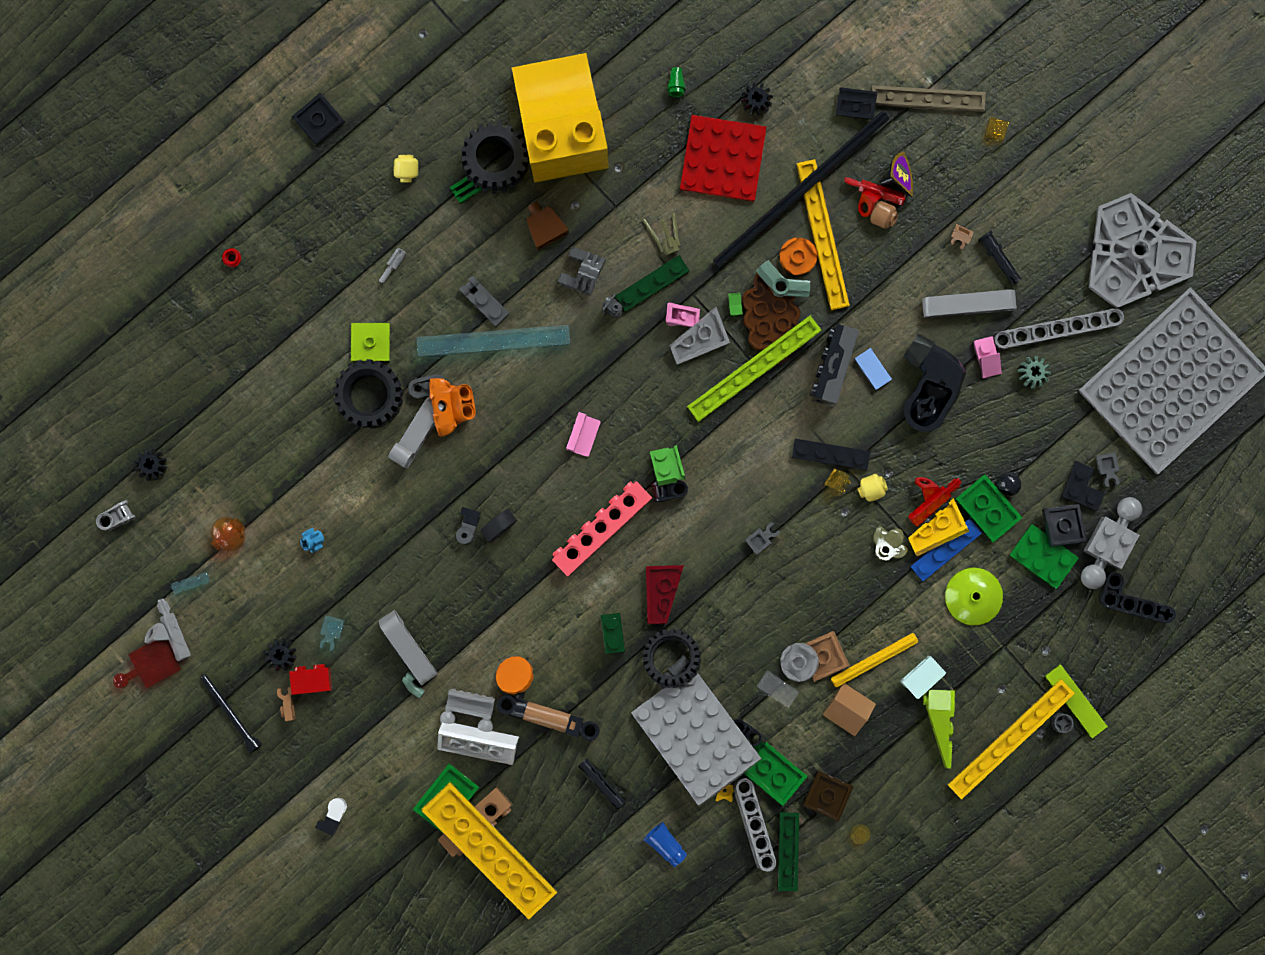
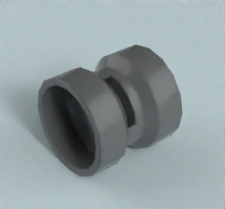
(1066, 723)

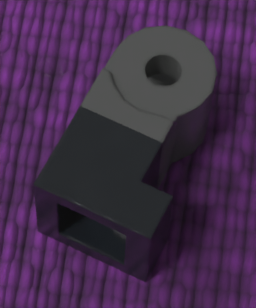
(469, 525)

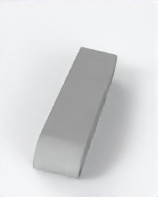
(969, 303)
(761, 831)

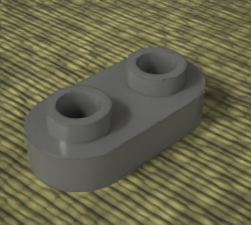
(424, 383)

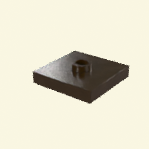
(828, 795)

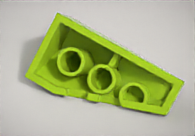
(940, 708)

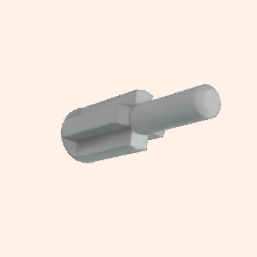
(393, 263)

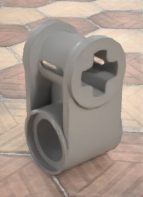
(116, 516)

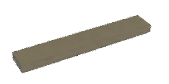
(930, 98)

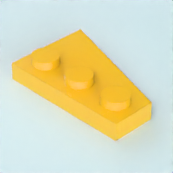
(941, 529)

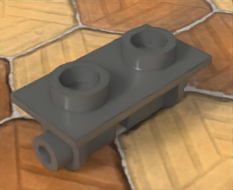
(612, 307)

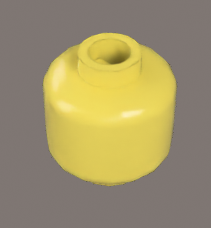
(405, 168)
(872, 487)

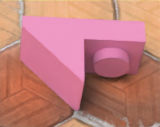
(681, 315)
(987, 357)

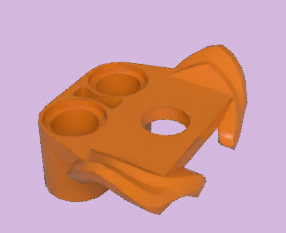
(455, 405)

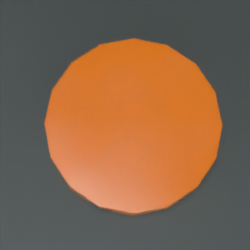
(798, 256)
(514, 675)

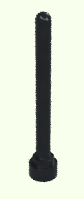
(251, 742)

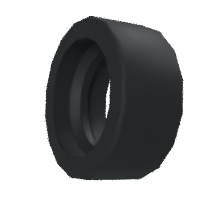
(498, 525)

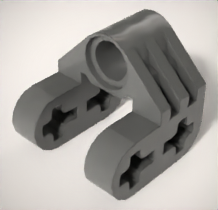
(587, 274)

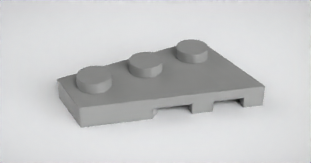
(700, 338)

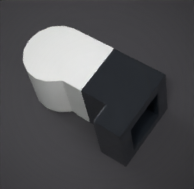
(334, 816)

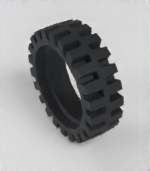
(655, 642)

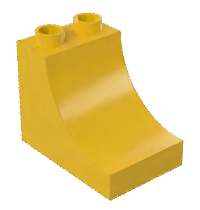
(560, 118)

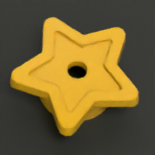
(725, 795)

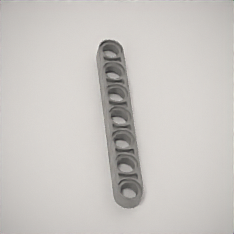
(1067, 325)

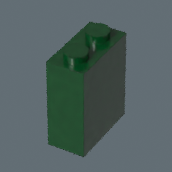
(612, 633)

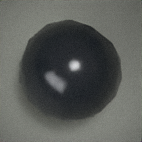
(1009, 484)

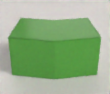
(735, 304)

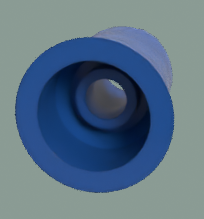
(665, 844)

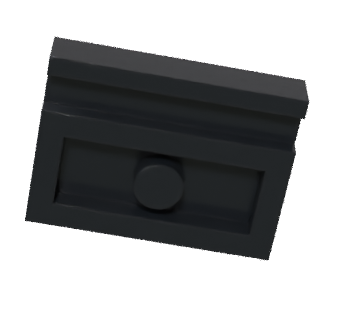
(856, 103)

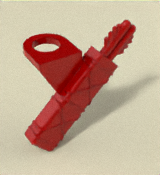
(873, 193)
(933, 497)

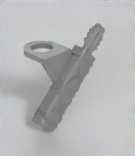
(169, 631)

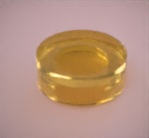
(860, 834)

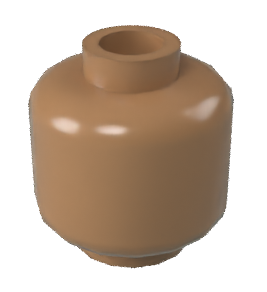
(884, 215)

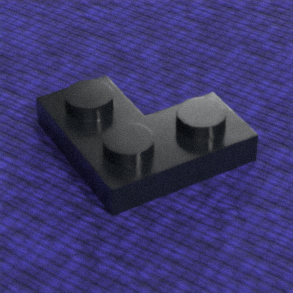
(1077, 489)

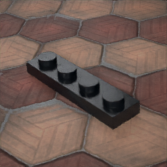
(830, 454)

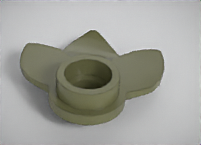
(891, 541)

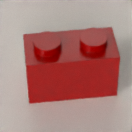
(310, 680)

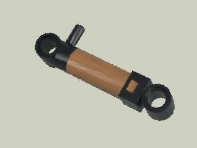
(547, 717)

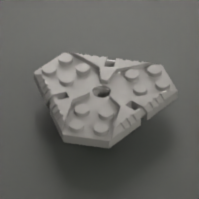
(1121, 273)

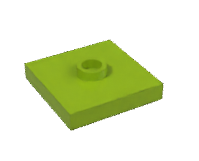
(370, 342)

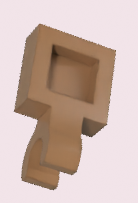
(287, 709)

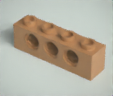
(494, 798)

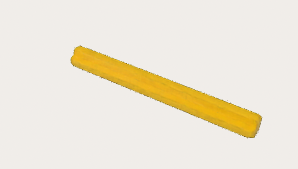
(874, 660)

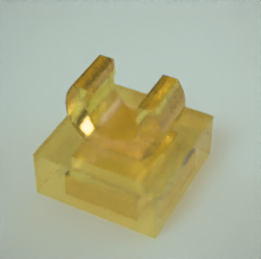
(996, 129)
(837, 480)

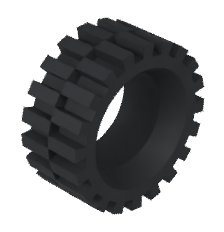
(490, 180)
(351, 377)

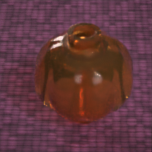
(227, 534)

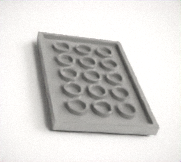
(696, 738)

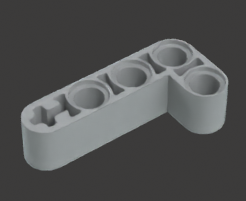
(416, 434)
(407, 647)

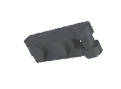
(485, 302)

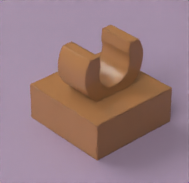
(962, 234)

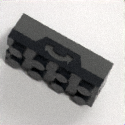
(835, 364)

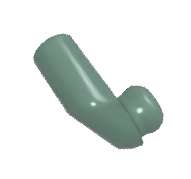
(411, 686)

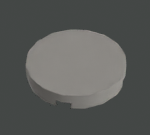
(799, 662)

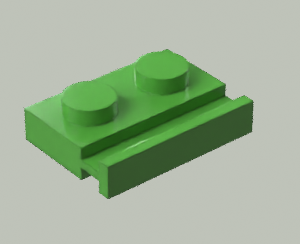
(667, 465)

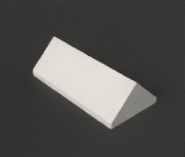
(477, 743)

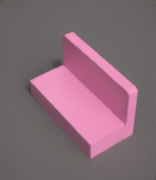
(583, 435)

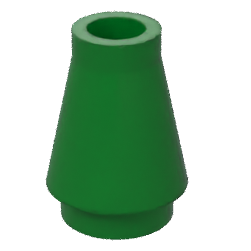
(676, 83)

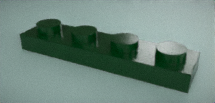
(652, 283)
(788, 851)

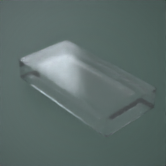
(777, 689)

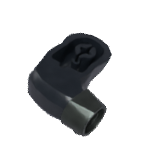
(937, 387)

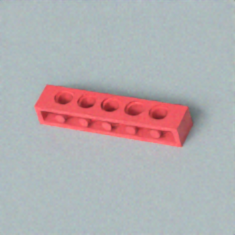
(568, 565)

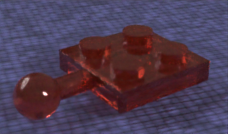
(152, 663)

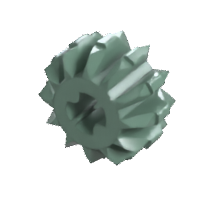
(1040, 372)

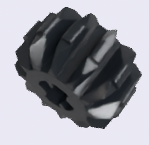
(751, 102)
(156, 468)
(285, 658)

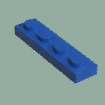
(940, 555)

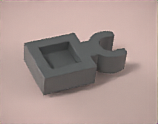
(1107, 465)
(759, 539)

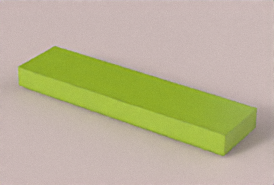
(1078, 703)

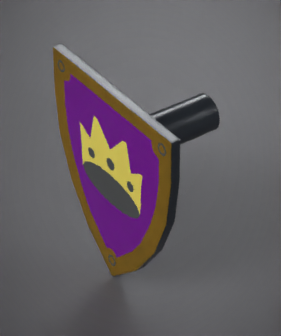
(900, 174)

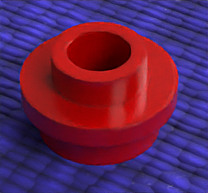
(227, 253)

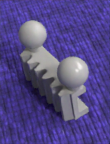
(469, 704)

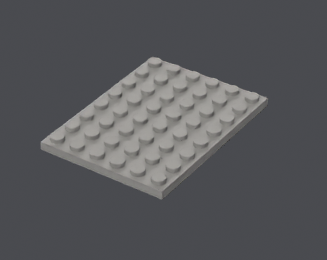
(1173, 381)

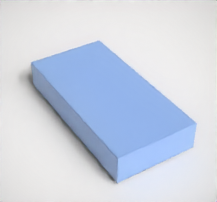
(872, 369)

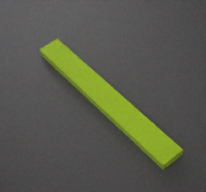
(754, 368)

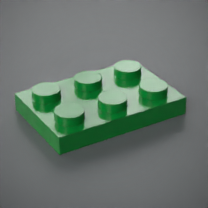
(988, 508)
(1046, 562)
(449, 774)
(776, 774)

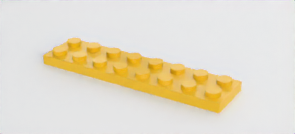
(489, 850)

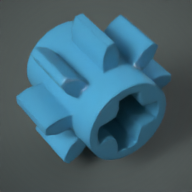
(312, 540)

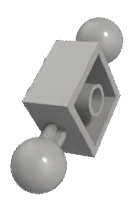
(1111, 543)

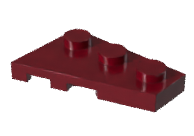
(661, 591)

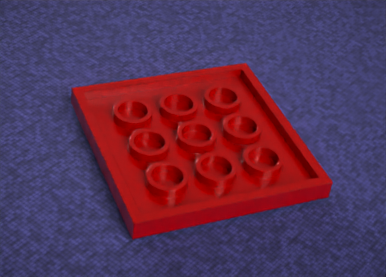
(723, 158)

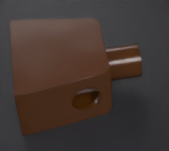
(545, 226)

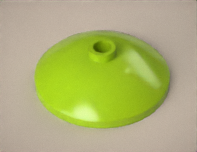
(960, 596)

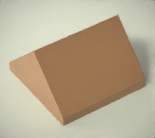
(849, 709)

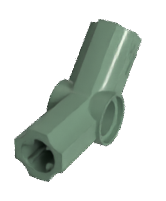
(771, 277)

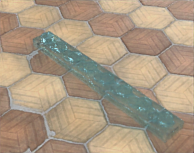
(493, 340)

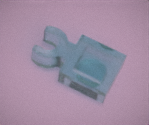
(332, 629)

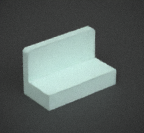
(923, 677)

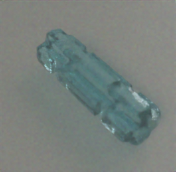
(190, 583)

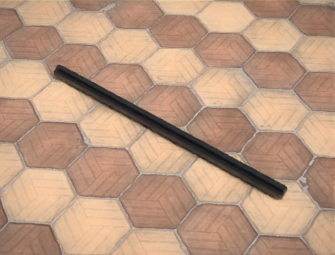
(801, 189)

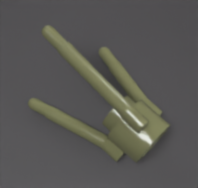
(670, 244)

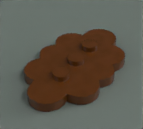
(768, 315)

